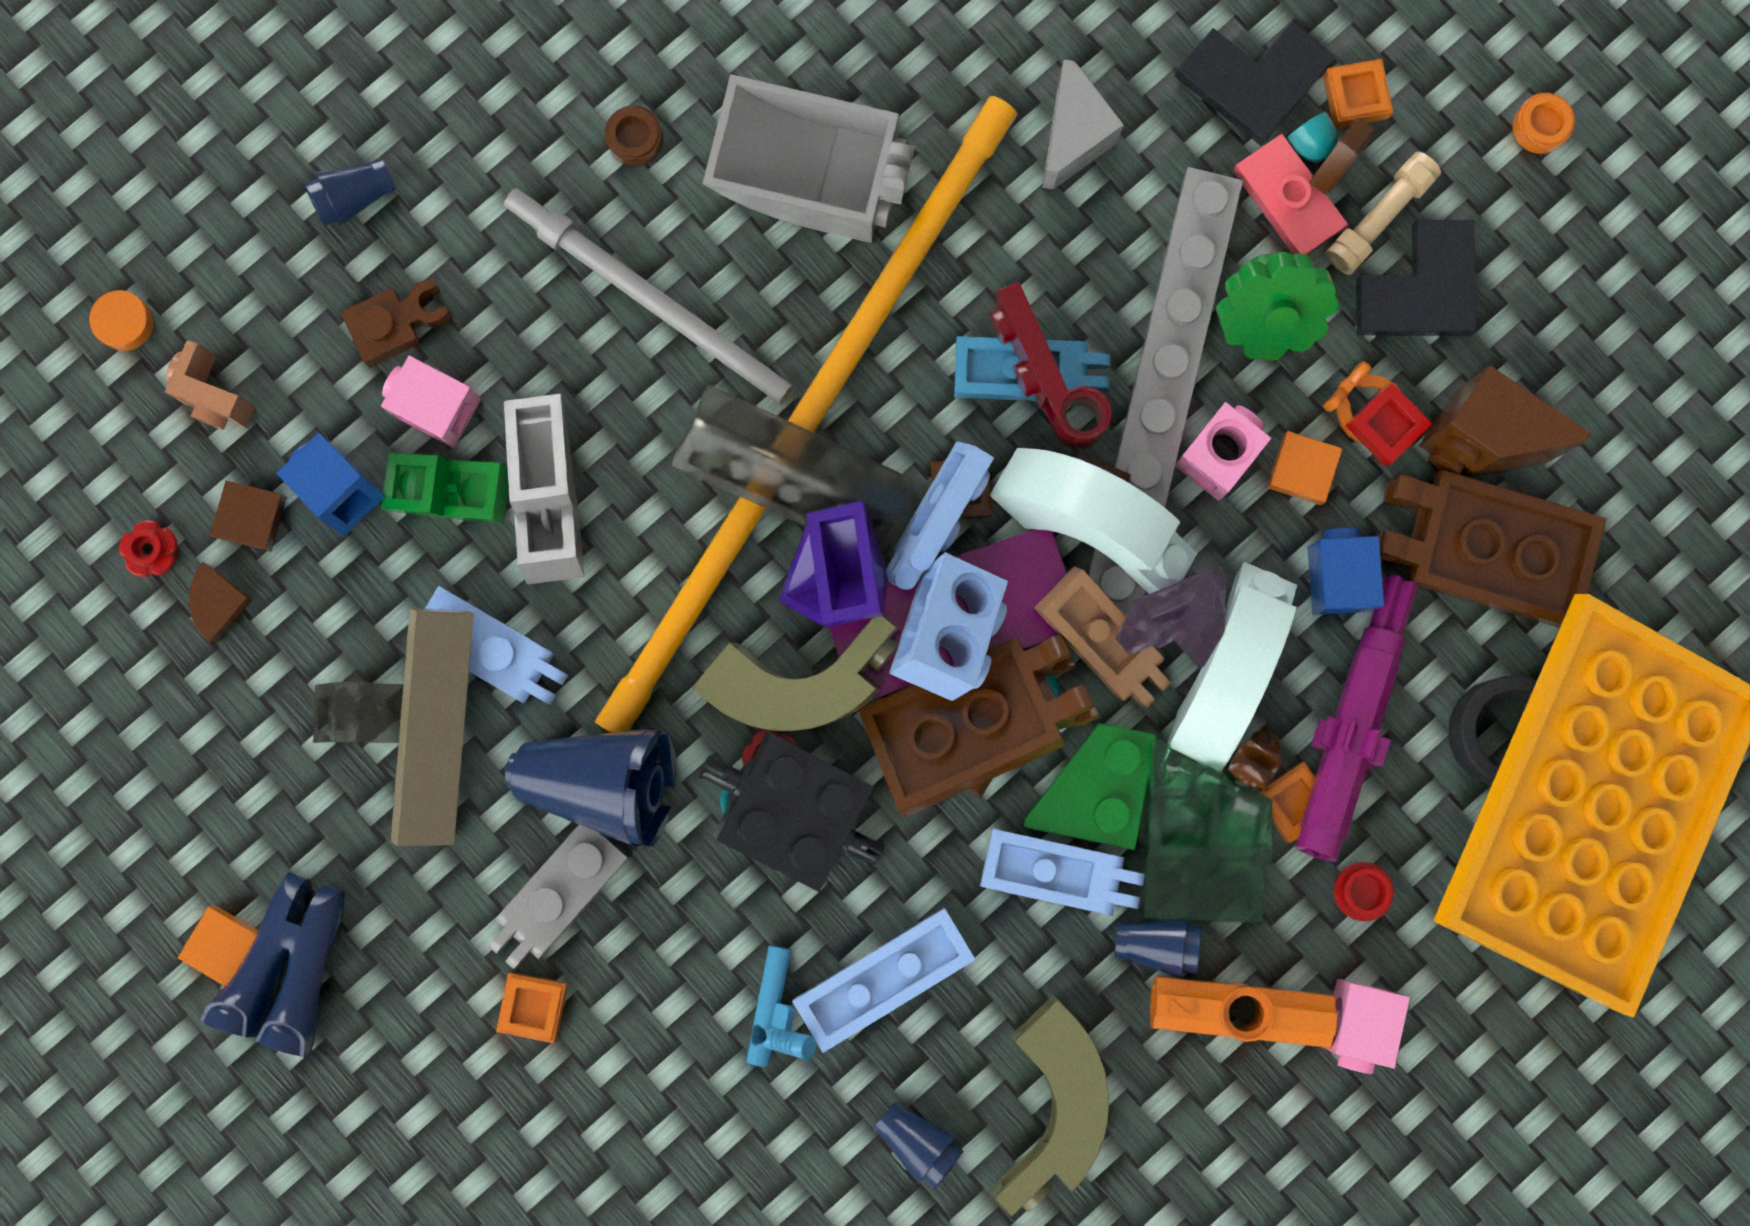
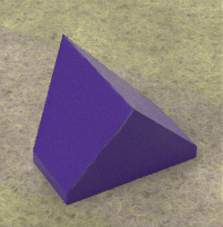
(837, 568)

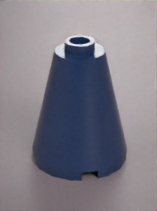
(599, 781)

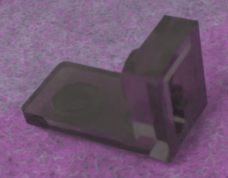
(357, 712)

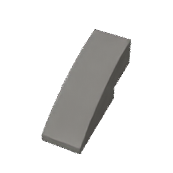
(542, 489)

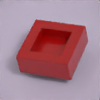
(1388, 424)

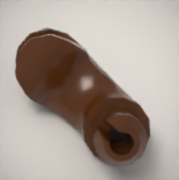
(1256, 760)

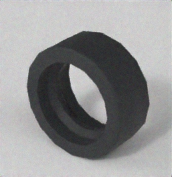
(1465, 715)

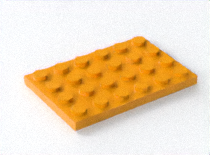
(1601, 807)

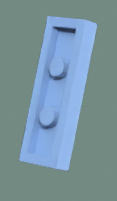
(883, 980)

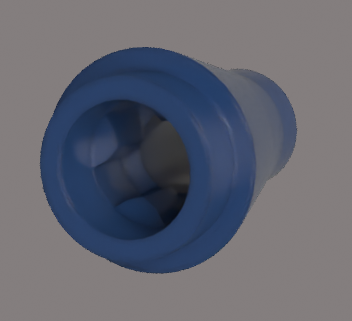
(348, 190)
(1160, 945)
(919, 1145)

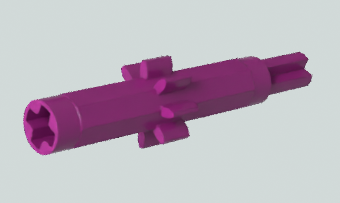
(1352, 737)

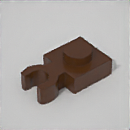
(387, 325)

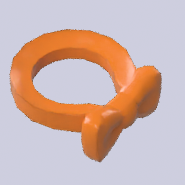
(1338, 400)

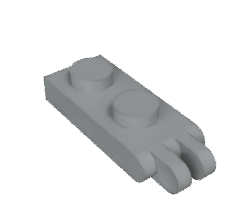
(557, 894)

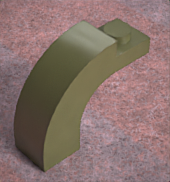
(764, 699)
(1078, 1108)

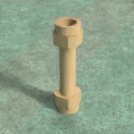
(1411, 181)

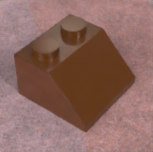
(1498, 428)

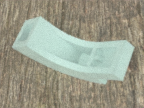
(1097, 508)
(1238, 670)

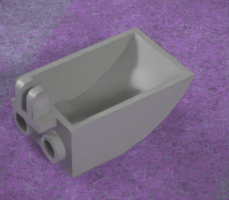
(808, 158)

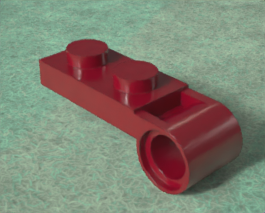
(1039, 373)

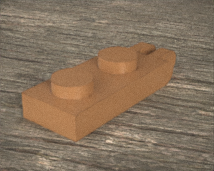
(1089, 627)

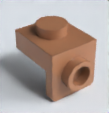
(211, 405)

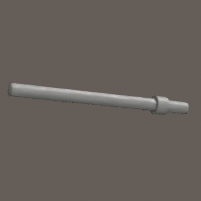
(560, 232)

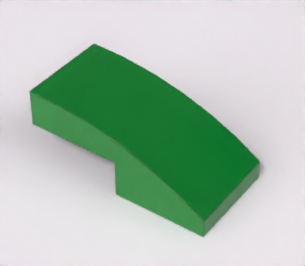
(445, 488)

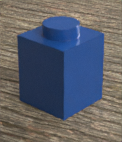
(330, 484)
(1345, 573)

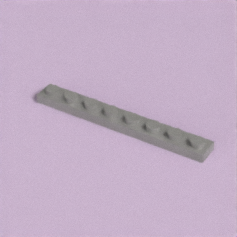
(1171, 352)

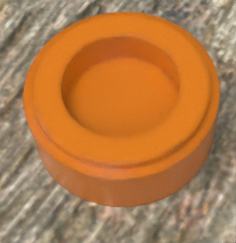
(1543, 123)
(121, 320)

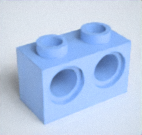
(939, 621)

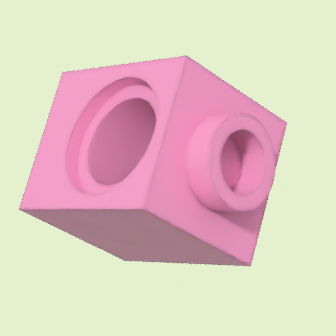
(429, 401)
(1208, 469)
(1367, 1026)

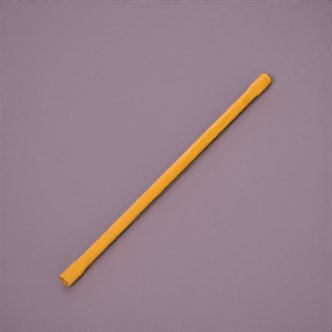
(977, 146)

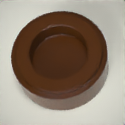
(634, 136)

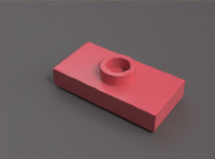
(1283, 193)

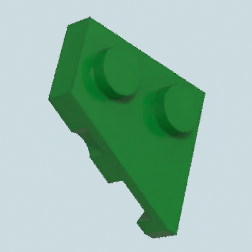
(1099, 789)

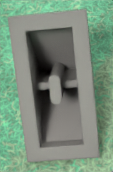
(1080, 126)

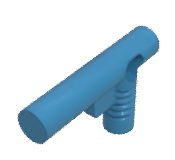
(775, 1017)

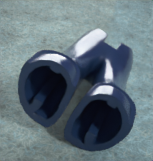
(247, 998)

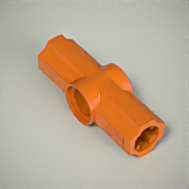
(1278, 1015)

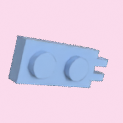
(936, 518)
(503, 654)
(1057, 873)

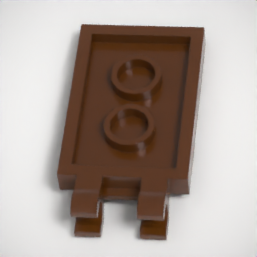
(1493, 545)
(946, 746)

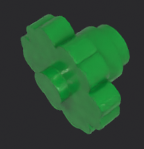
(1277, 305)

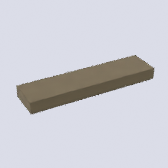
(431, 727)

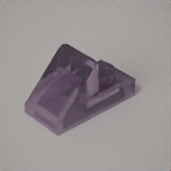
(1183, 612)

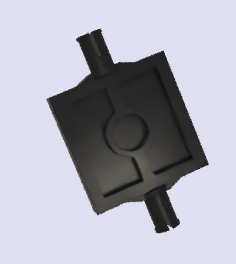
(792, 811)

